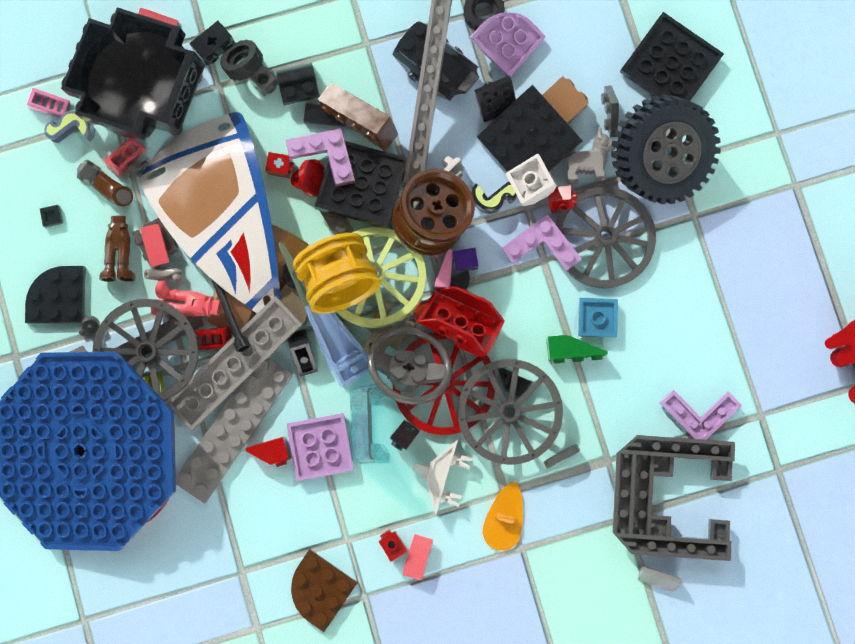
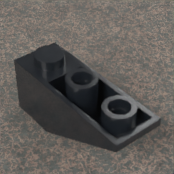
(404, 436)

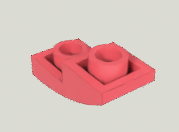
(417, 557)

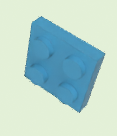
(598, 317)

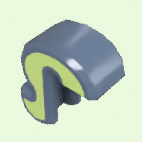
(66, 126)

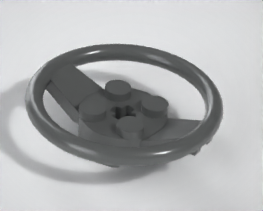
(420, 372)

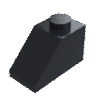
(302, 353)

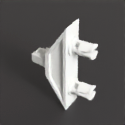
(437, 472)

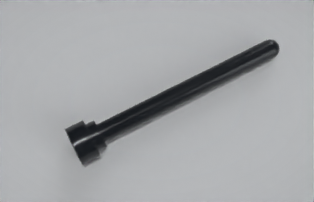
(240, 342)

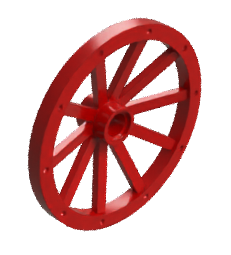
(405, 410)

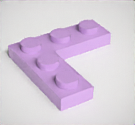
(324, 142)
(540, 232)
(691, 422)

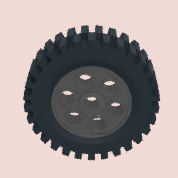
(650, 125)

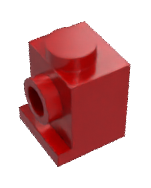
(562, 199)
(398, 550)

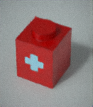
(279, 165)

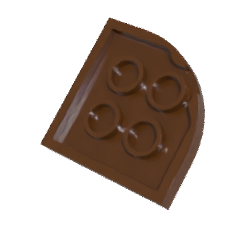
(319, 589)

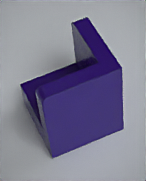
(466, 259)

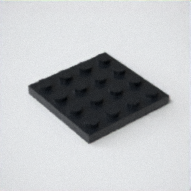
(671, 60)
(529, 129)
(375, 186)

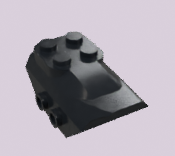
(457, 70)

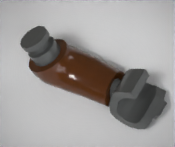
(105, 185)

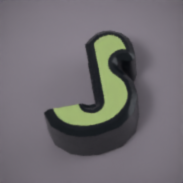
(494, 202)

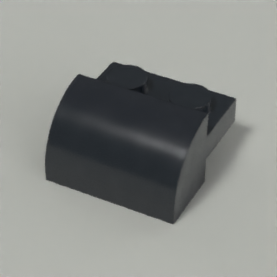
(297, 84)

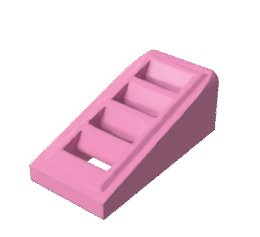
(33, 97)
(444, 275)

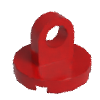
(309, 176)

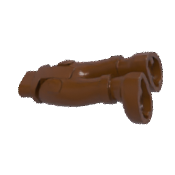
(117, 239)

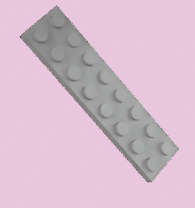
(229, 368)
(232, 430)

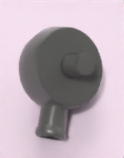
(136, 169)
(89, 325)

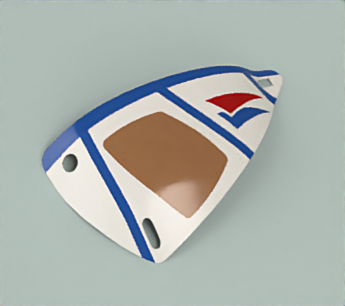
(218, 207)

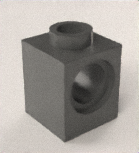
(268, 87)

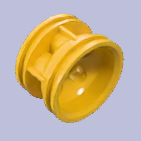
(336, 273)

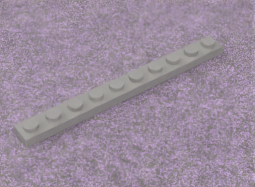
(428, 87)

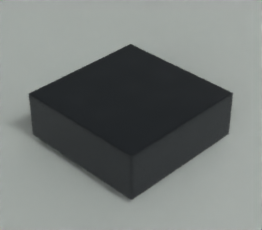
(51, 216)

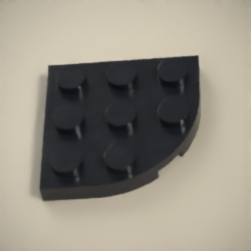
(57, 296)

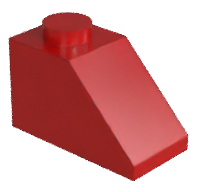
(271, 451)

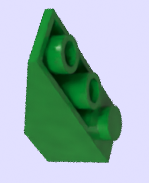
(567, 347)

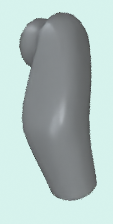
(163, 274)

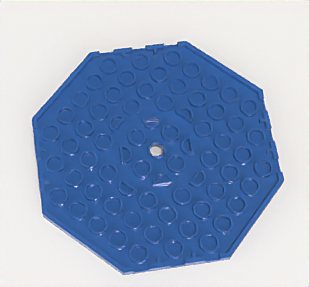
(128, 443)

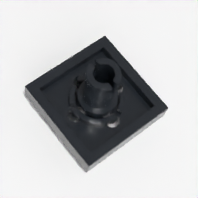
(493, 95)

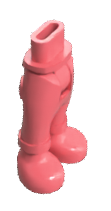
(196, 303)

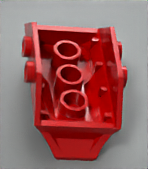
(461, 317)

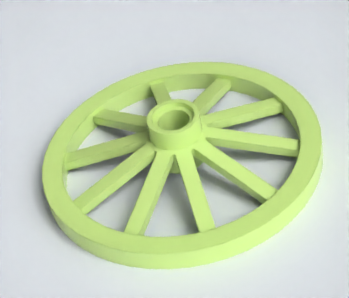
(409, 306)

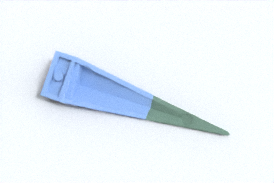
(341, 350)

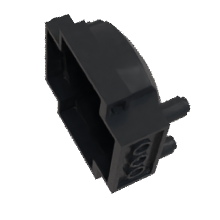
(133, 75)

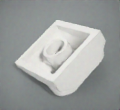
(531, 180)

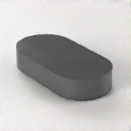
(561, 456)

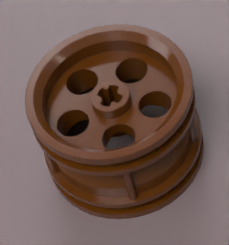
(447, 189)

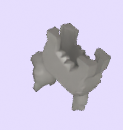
(590, 161)

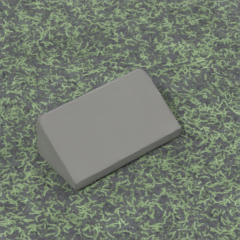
(659, 579)

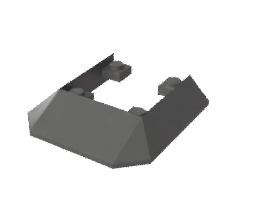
(633, 497)

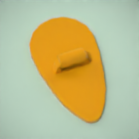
(504, 519)

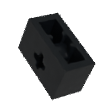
(203, 45)

